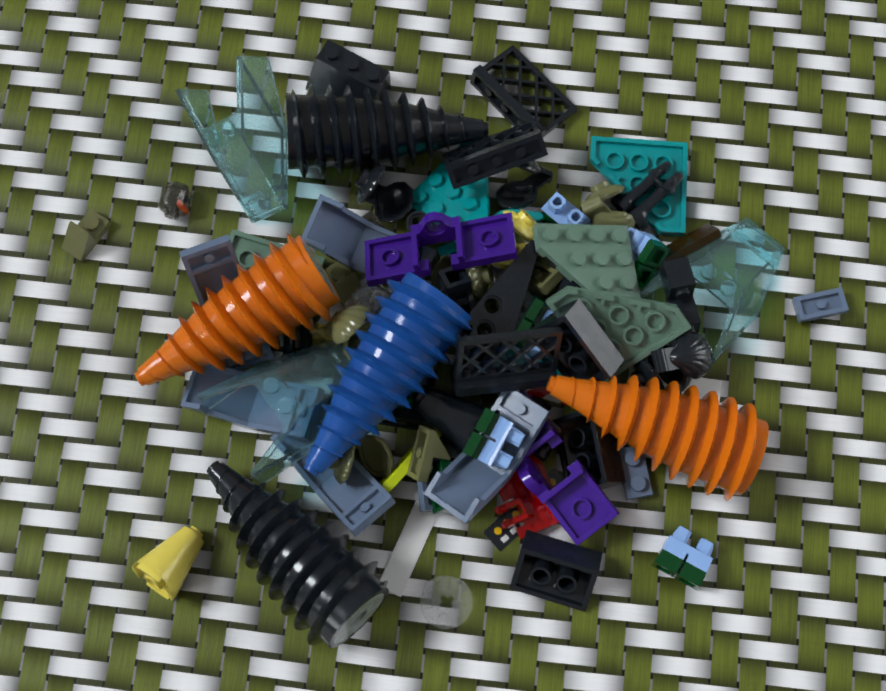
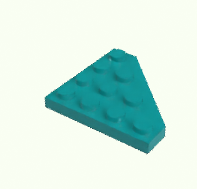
(627, 164)
(438, 195)

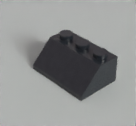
(342, 68)
(584, 345)
(596, 453)
(556, 570)

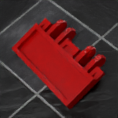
(532, 511)

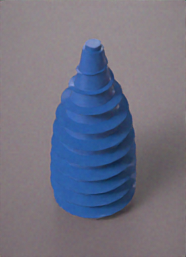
(387, 366)

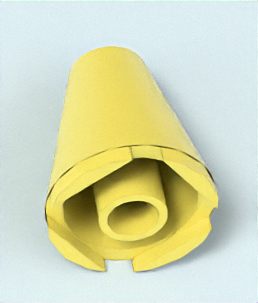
(170, 562)

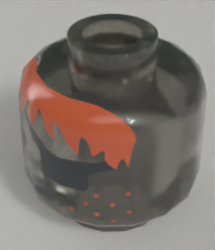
(175, 200)

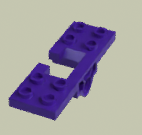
(477, 243)
(577, 500)

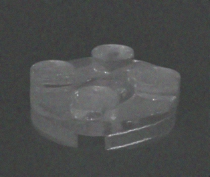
(461, 604)

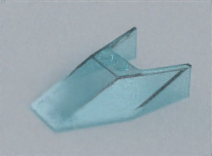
(249, 143)
(737, 273)
(294, 390)

